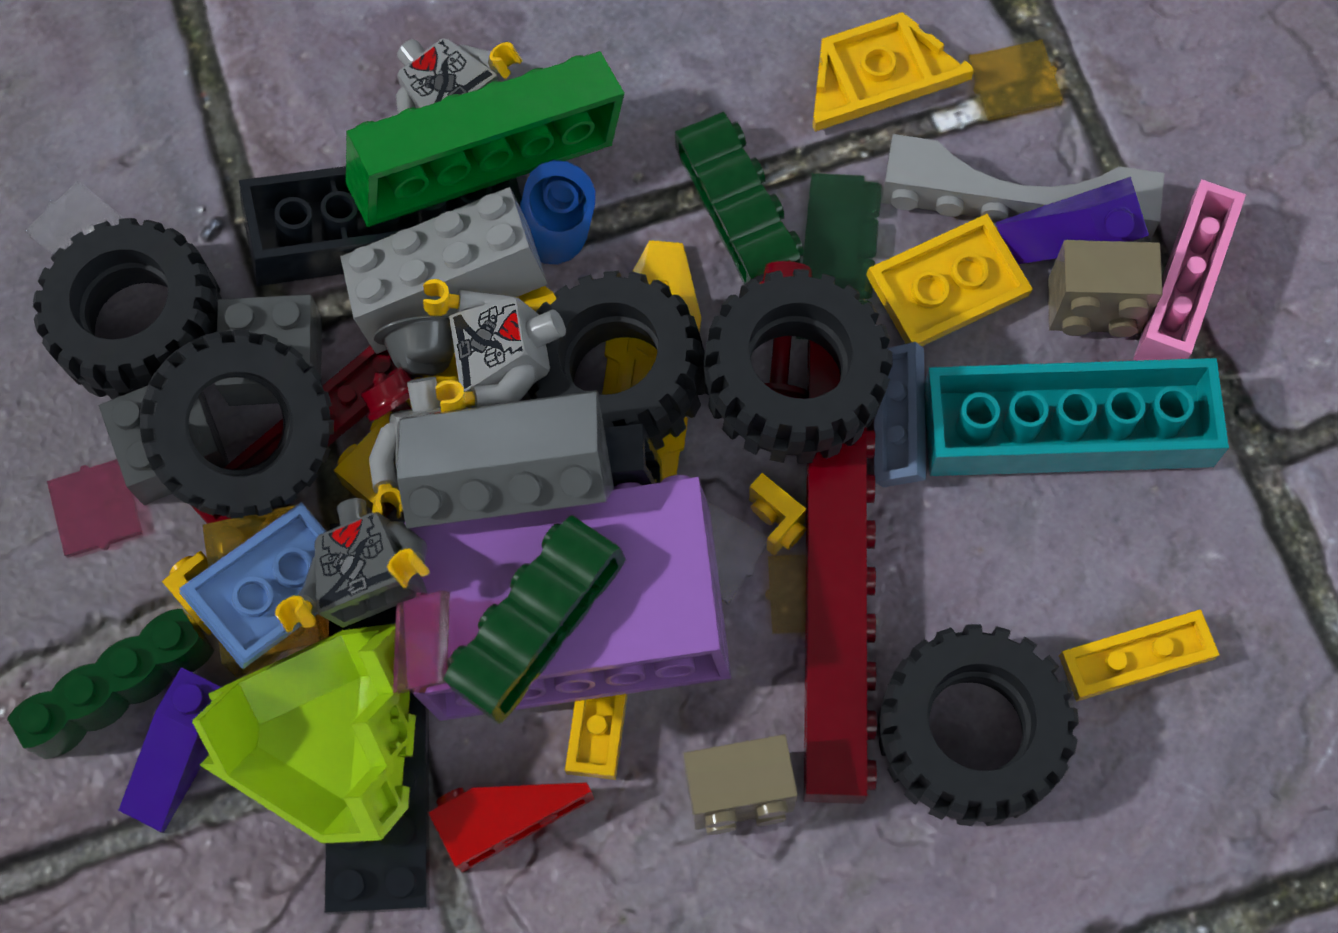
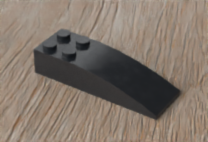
(309, 219)

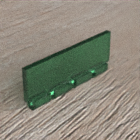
(842, 230)

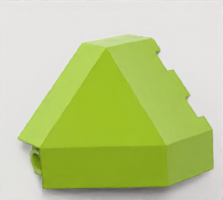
(318, 736)

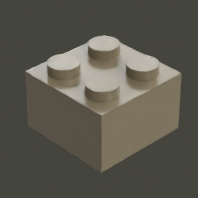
(1104, 287)
(740, 784)

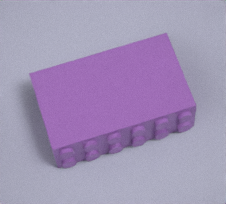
(644, 633)

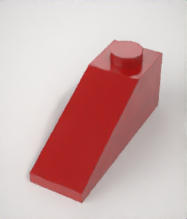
(494, 818)

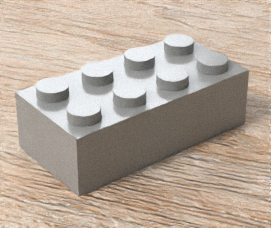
(468, 248)

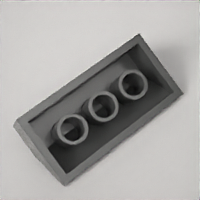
(503, 460)

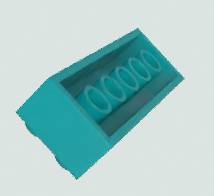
(1074, 417)

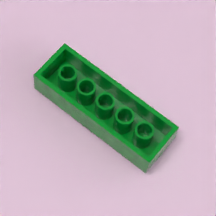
(481, 137)

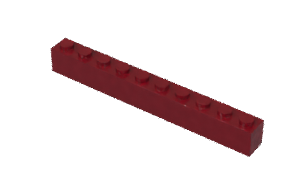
(837, 612)

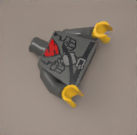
(358, 570)

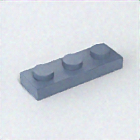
(901, 420)

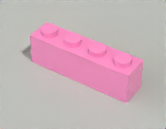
(1191, 273)

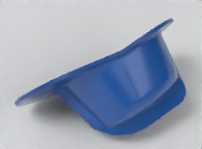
(558, 209)

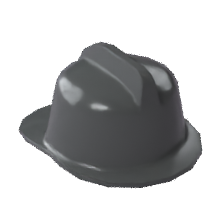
(419, 344)

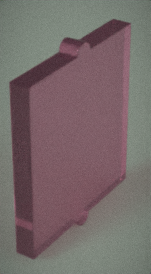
(93, 508)
(421, 642)

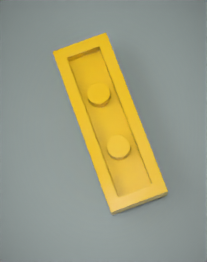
(1138, 655)

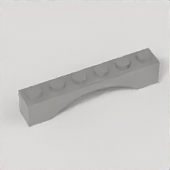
(931, 178)

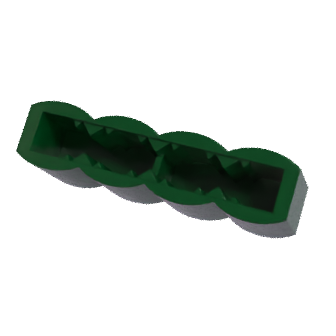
(735, 197)
(535, 618)
(103, 691)

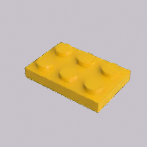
(949, 281)

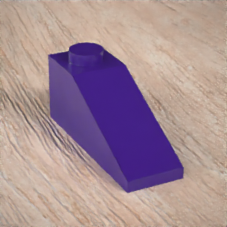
(1094, 215)
(169, 753)

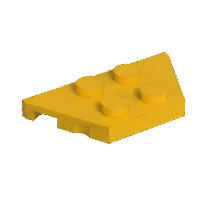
(880, 68)

